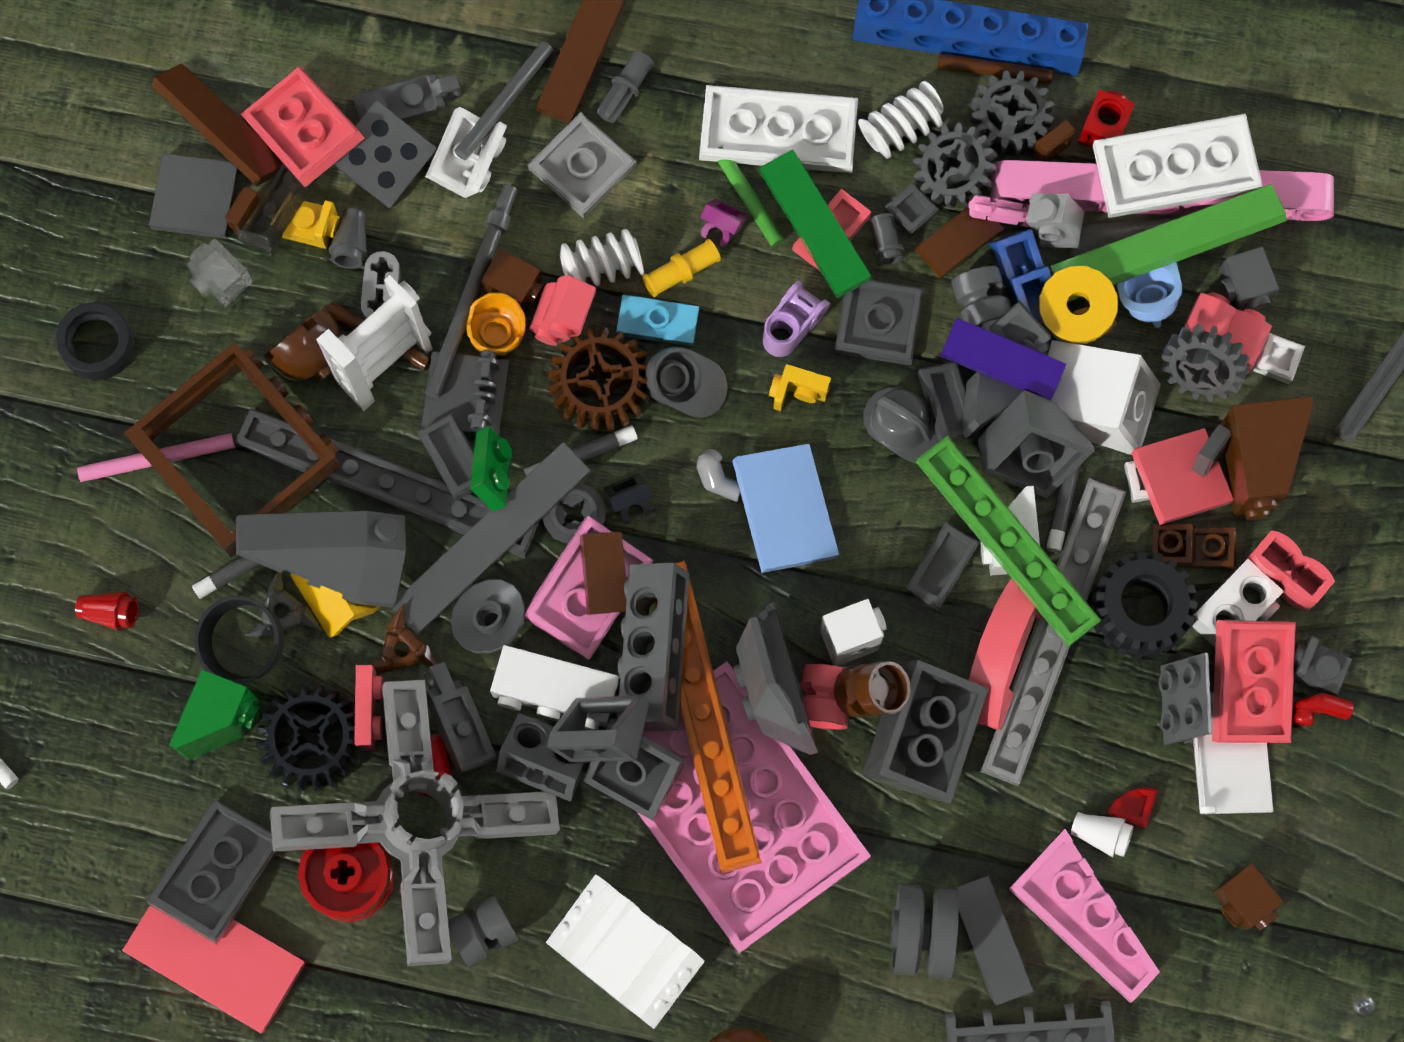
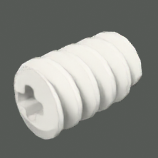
(903, 119)
(602, 258)

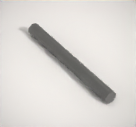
(503, 101)

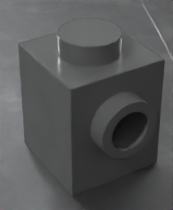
(1248, 280)

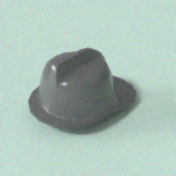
(900, 422)

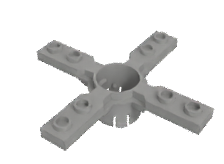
(421, 860)

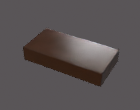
(603, 572)

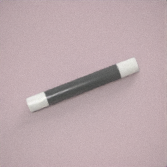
(600, 445)
(1062, 513)
(223, 576)

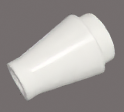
(1105, 833)

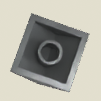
(638, 783)

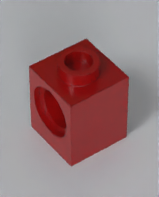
(1106, 103)

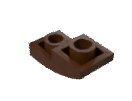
(957, 242)
(1196, 546)

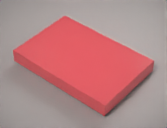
(302, 126)
(1253, 681)

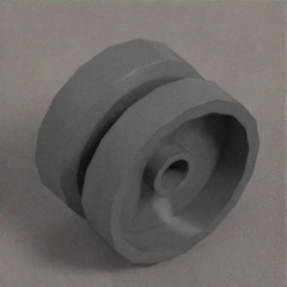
(921, 931)

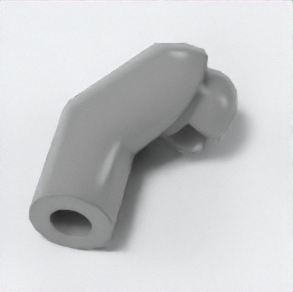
(713, 477)

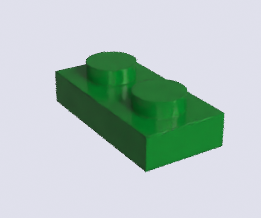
(491, 468)

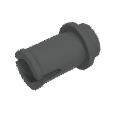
(889, 249)

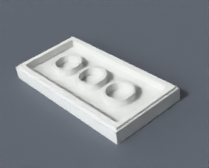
(766, 124)
(1177, 165)

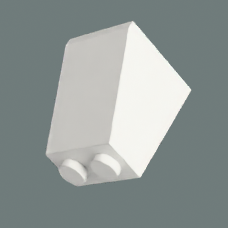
(1106, 394)

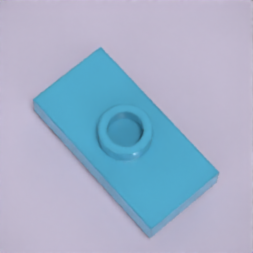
(658, 320)

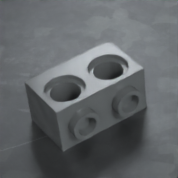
(538, 765)

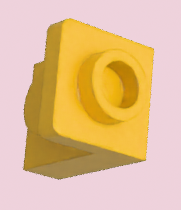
(314, 224)
(805, 385)

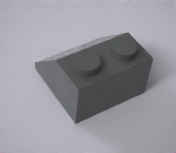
(1033, 445)

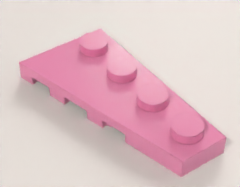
(1076, 907)

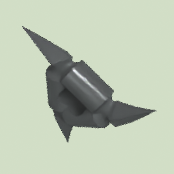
(297, 612)

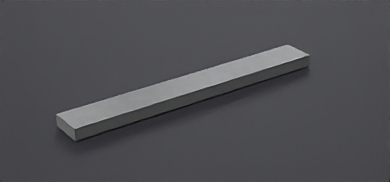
(1045, 649)

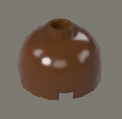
(299, 353)

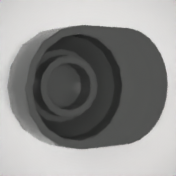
(686, 381)

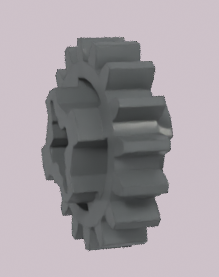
(1028, 116)
(944, 155)
(1205, 363)

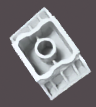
(625, 951)

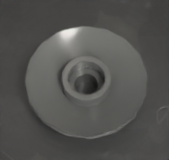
(479, 607)

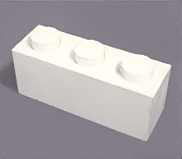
(549, 685)

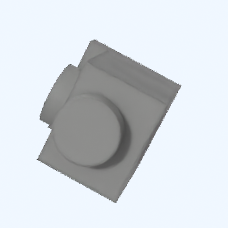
(1055, 220)

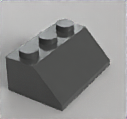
(930, 737)

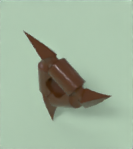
(398, 633)

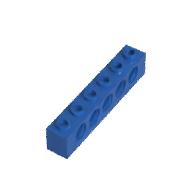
(973, 32)

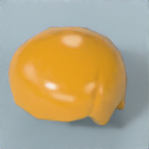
(496, 323)

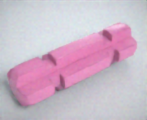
(999, 210)

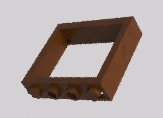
(195, 390)

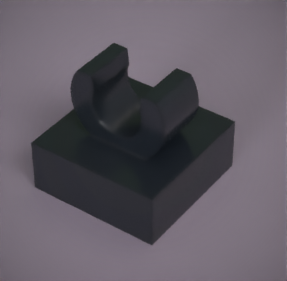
(627, 493)

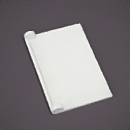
(1232, 776)

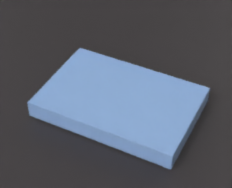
(785, 508)

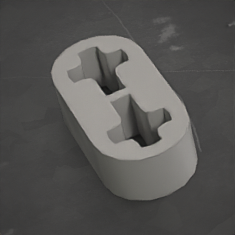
(371, 285)

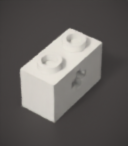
(852, 632)

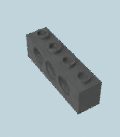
(666, 626)

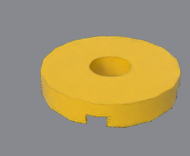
(1078, 282)

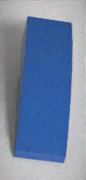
(1022, 270)

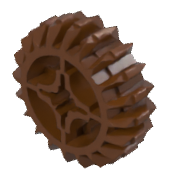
(587, 385)

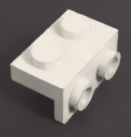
(468, 175)

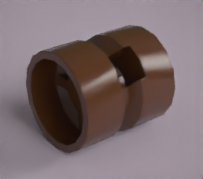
(872, 689)

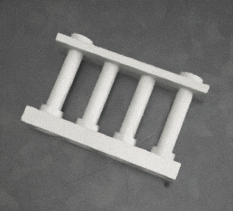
(376, 343)

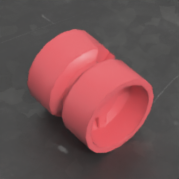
(819, 697)

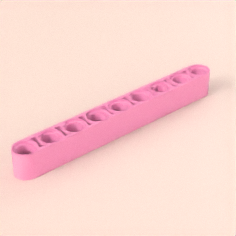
(1302, 194)

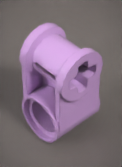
(798, 315)

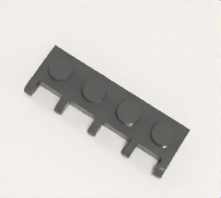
(1054, 1031)

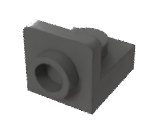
(1022, 328)
(1320, 666)

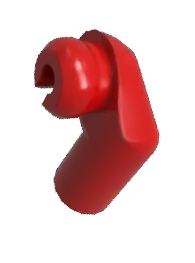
(1320, 703)

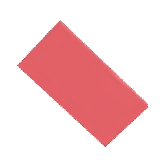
(238, 975)

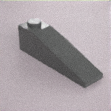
(344, 551)

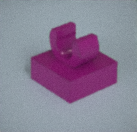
(725, 218)

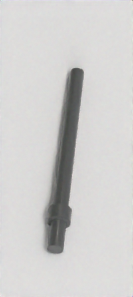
(496, 224)

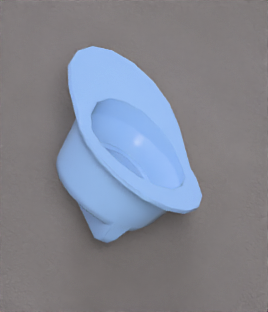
(1152, 294)

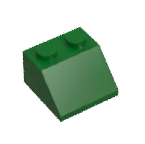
(214, 716)

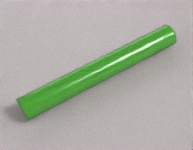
(751, 201)

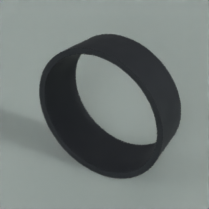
(206, 627)

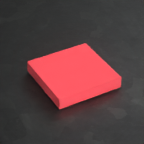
(1172, 483)

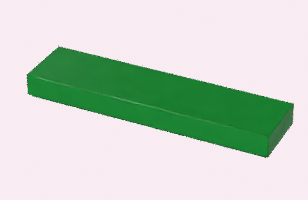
(815, 223)

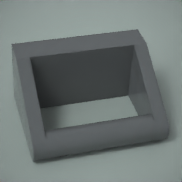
(617, 744)

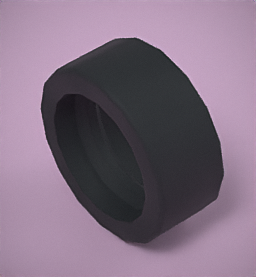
(79, 317)

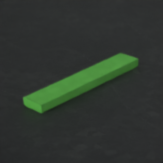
(1183, 237)
(1008, 541)

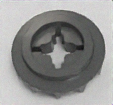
(593, 507)

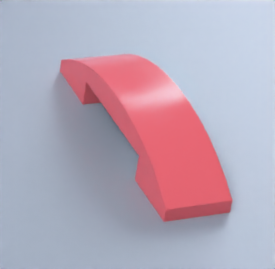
(1001, 652)

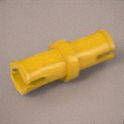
(681, 268)

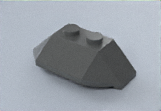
(772, 682)

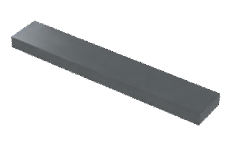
(491, 538)

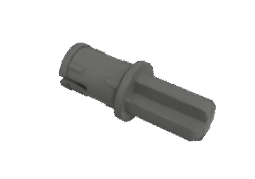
(625, 87)

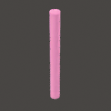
(172, 453)

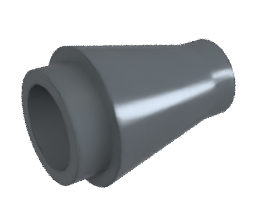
(349, 242)

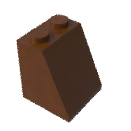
(1263, 453)

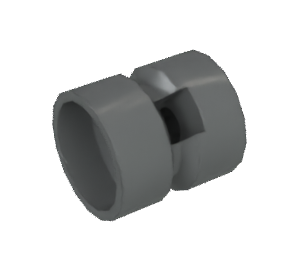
(981, 296)
(481, 931)

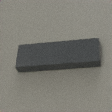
(992, 942)

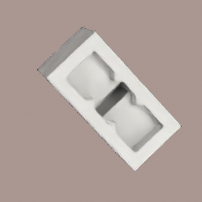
(1230, 601)

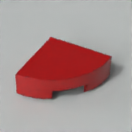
(1134, 806)

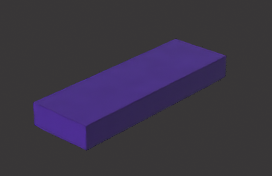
(1003, 359)

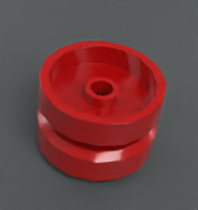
(362, 895)

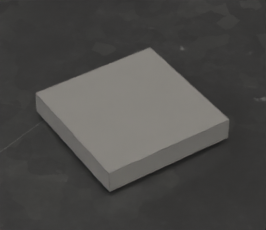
(582, 165)

